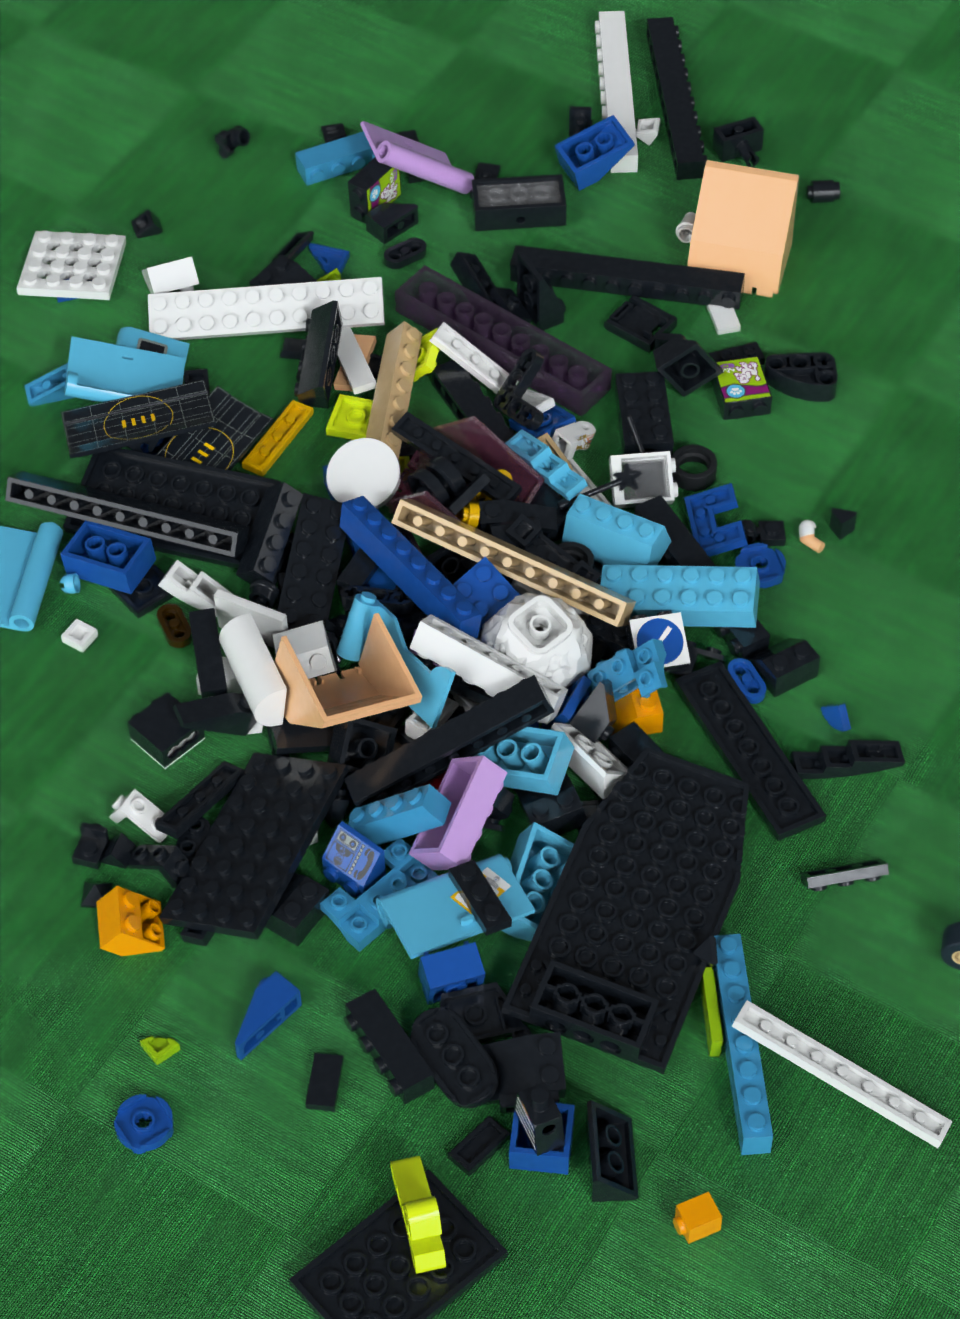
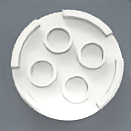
(364, 469)

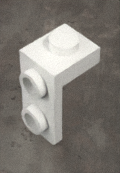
(140, 812)

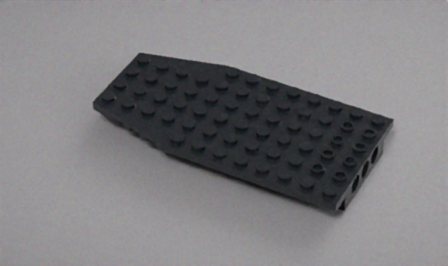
(632, 908)

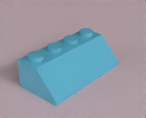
(614, 534)

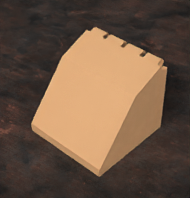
(745, 224)
(367, 690)

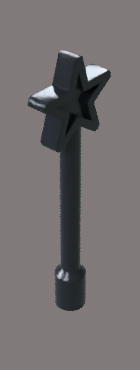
(623, 479)

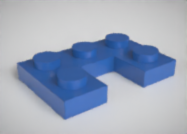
(701, 514)

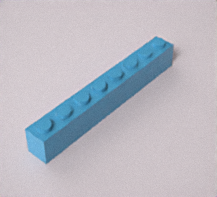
(741, 1051)

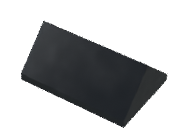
(610, 1154)

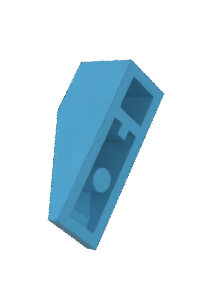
(47, 388)

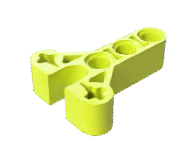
(419, 1214)

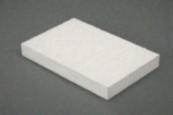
(267, 620)

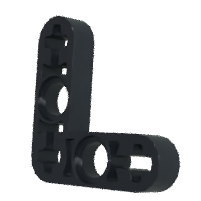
(509, 402)
(394, 600)

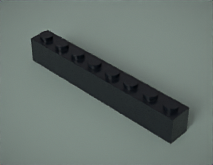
(686, 551)
(457, 738)

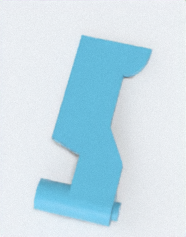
(432, 684)

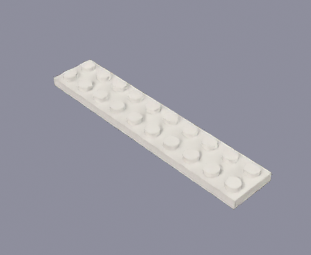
(263, 308)

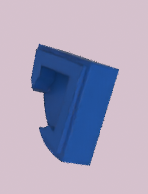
(836, 716)

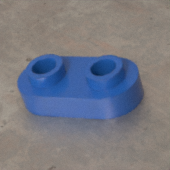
(750, 682)

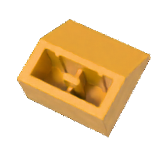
(129, 923)

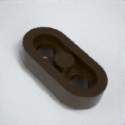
(176, 627)

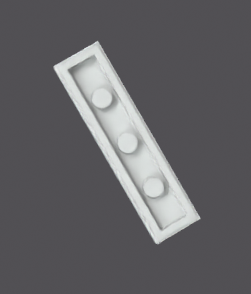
(469, 357)

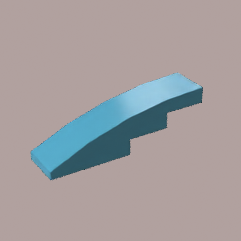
(548, 465)

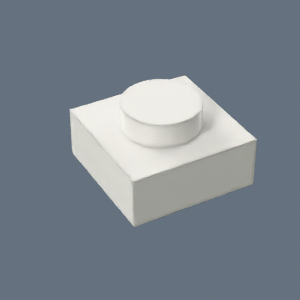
(79, 635)

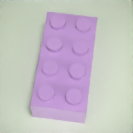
(472, 789)

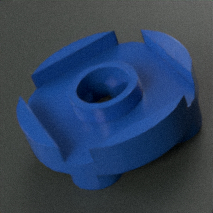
(760, 553)
(149, 1137)

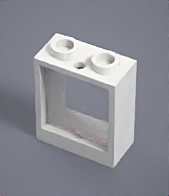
(654, 480)

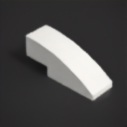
(190, 587)

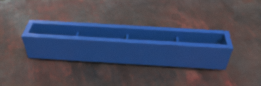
(407, 566)

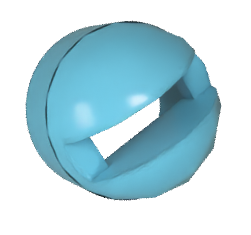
(71, 583)

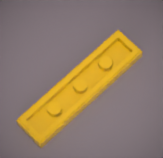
(277, 438)

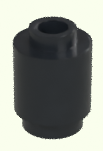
(823, 191)

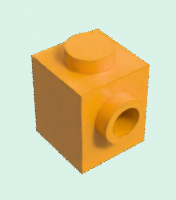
(697, 1218)

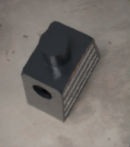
(536, 1111)

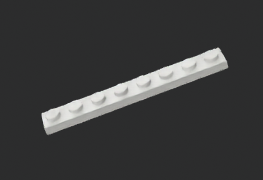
(842, 1074)

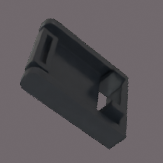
(638, 320)

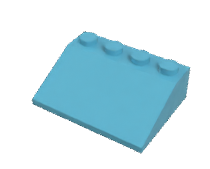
(537, 867)

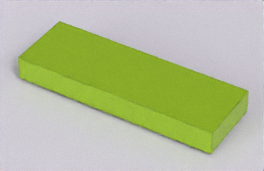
(711, 1013)

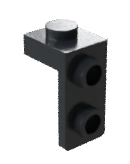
(165, 858)

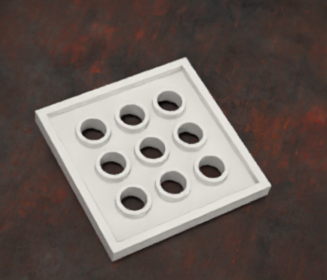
(65, 254)

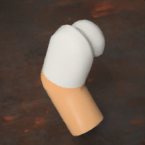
(808, 538)

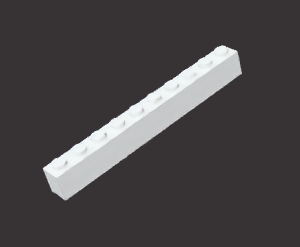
(616, 80)

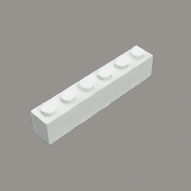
(478, 662)

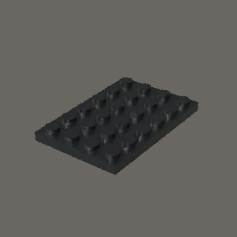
(373, 1271)

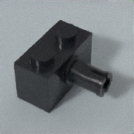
(739, 140)
(606, 639)

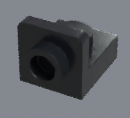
(91, 845)

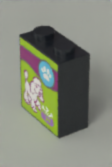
(372, 187)
(742, 389)

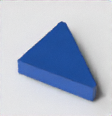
(329, 257)

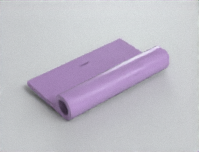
(416, 159)

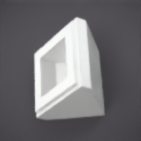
(647, 129)

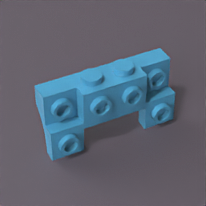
(632, 670)
(360, 918)

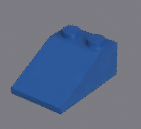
(593, 151)

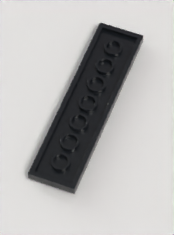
(750, 750)

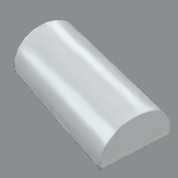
(254, 669)

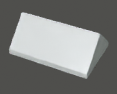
(593, 761)

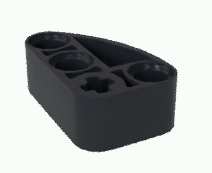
(803, 375)

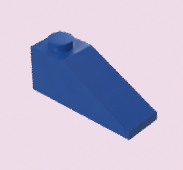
(270, 1006)

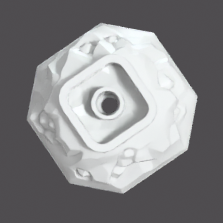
(542, 636)

